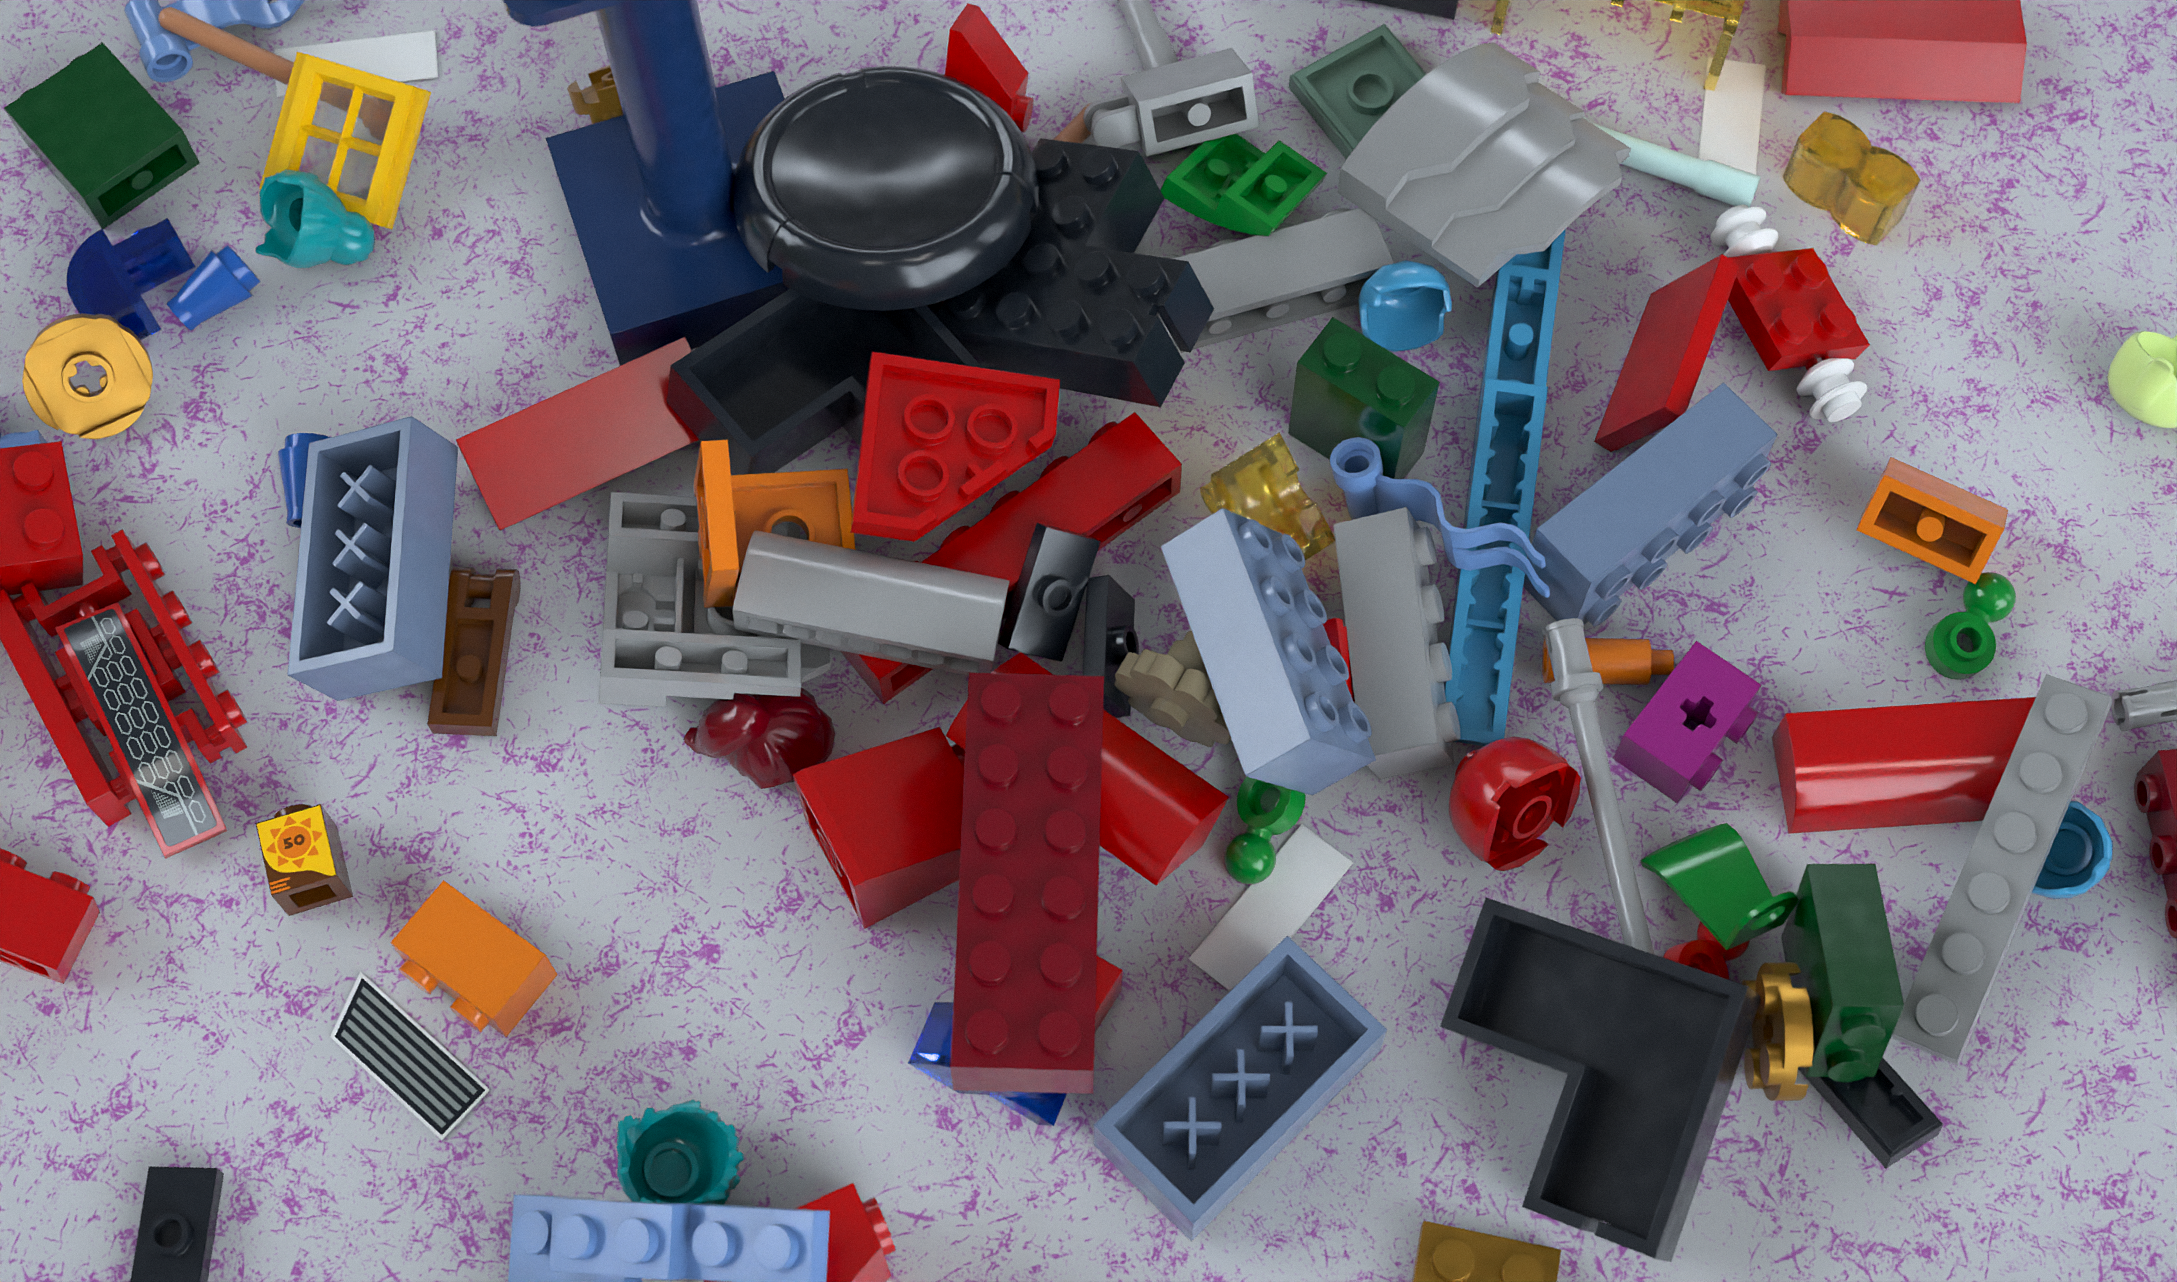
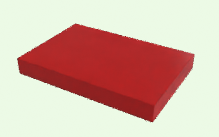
(1667, 354)

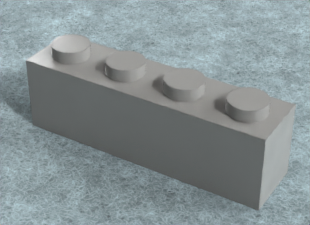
(1287, 274)
(1394, 641)

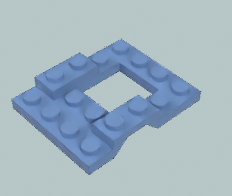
(631, 1241)

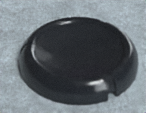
(885, 189)

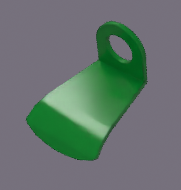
(1721, 884)

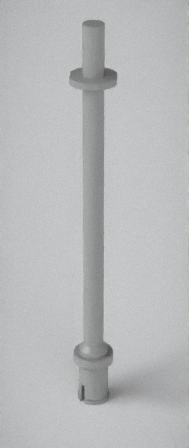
(1577, 689)

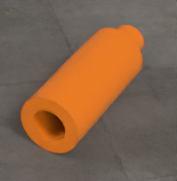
(1620, 661)

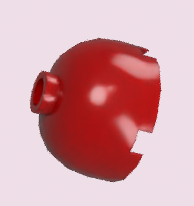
(1509, 798)

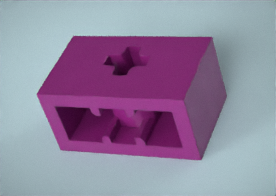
(1698, 690)

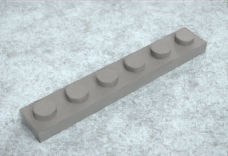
(2002, 869)

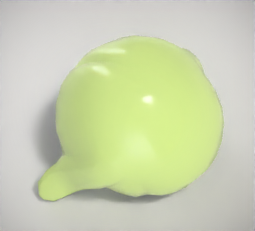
(2145, 378)

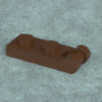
(474, 652)

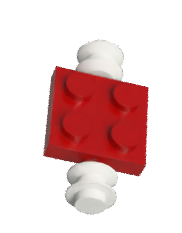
(1793, 312)

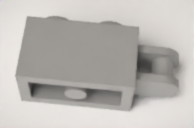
(1177, 105)

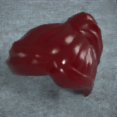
(765, 735)

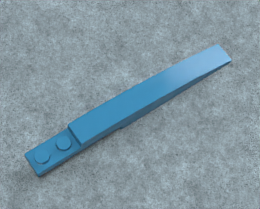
(1502, 488)

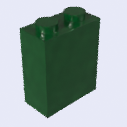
(102, 135)
(1363, 391)
(1848, 967)

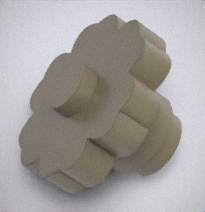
(1174, 692)

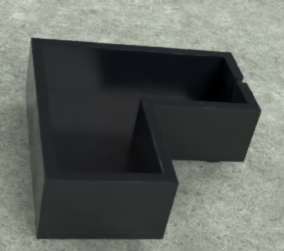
(1076, 292)
(796, 375)
(1644, 1061)

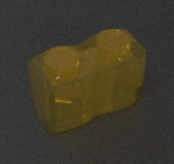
(1846, 175)

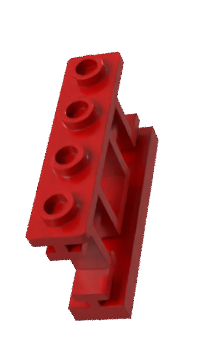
(64, 701)

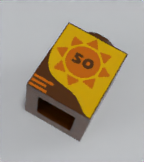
(303, 858)

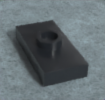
(1049, 592)
(1109, 638)
(1881, 1112)
(177, 1224)

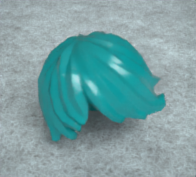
(678, 1156)

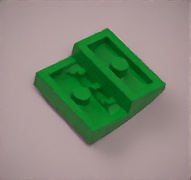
(1241, 185)

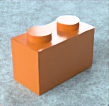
(1933, 520)
(473, 960)

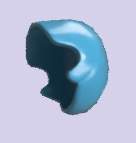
(1404, 305)
(2077, 856)

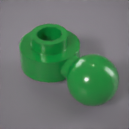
(1985, 603)
(1251, 855)

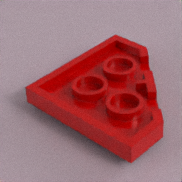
(942, 439)

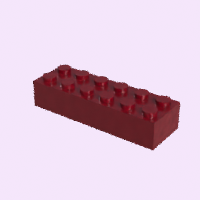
(1028, 885)

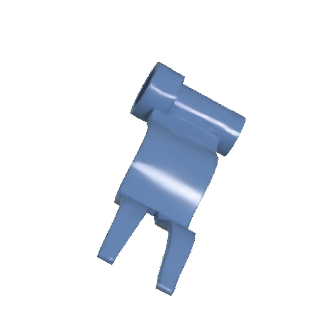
(168, 55)
(1359, 473)

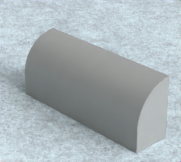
(869, 604)

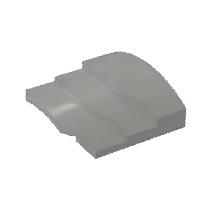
(1481, 163)
(656, 622)

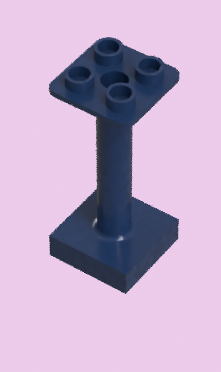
(659, 180)

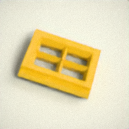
(350, 133)

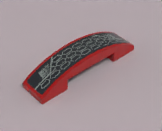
(141, 729)

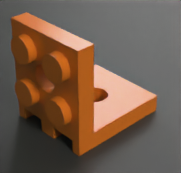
(739, 504)

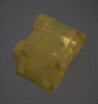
(1267, 489)

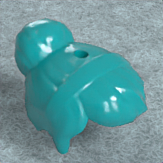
(310, 223)

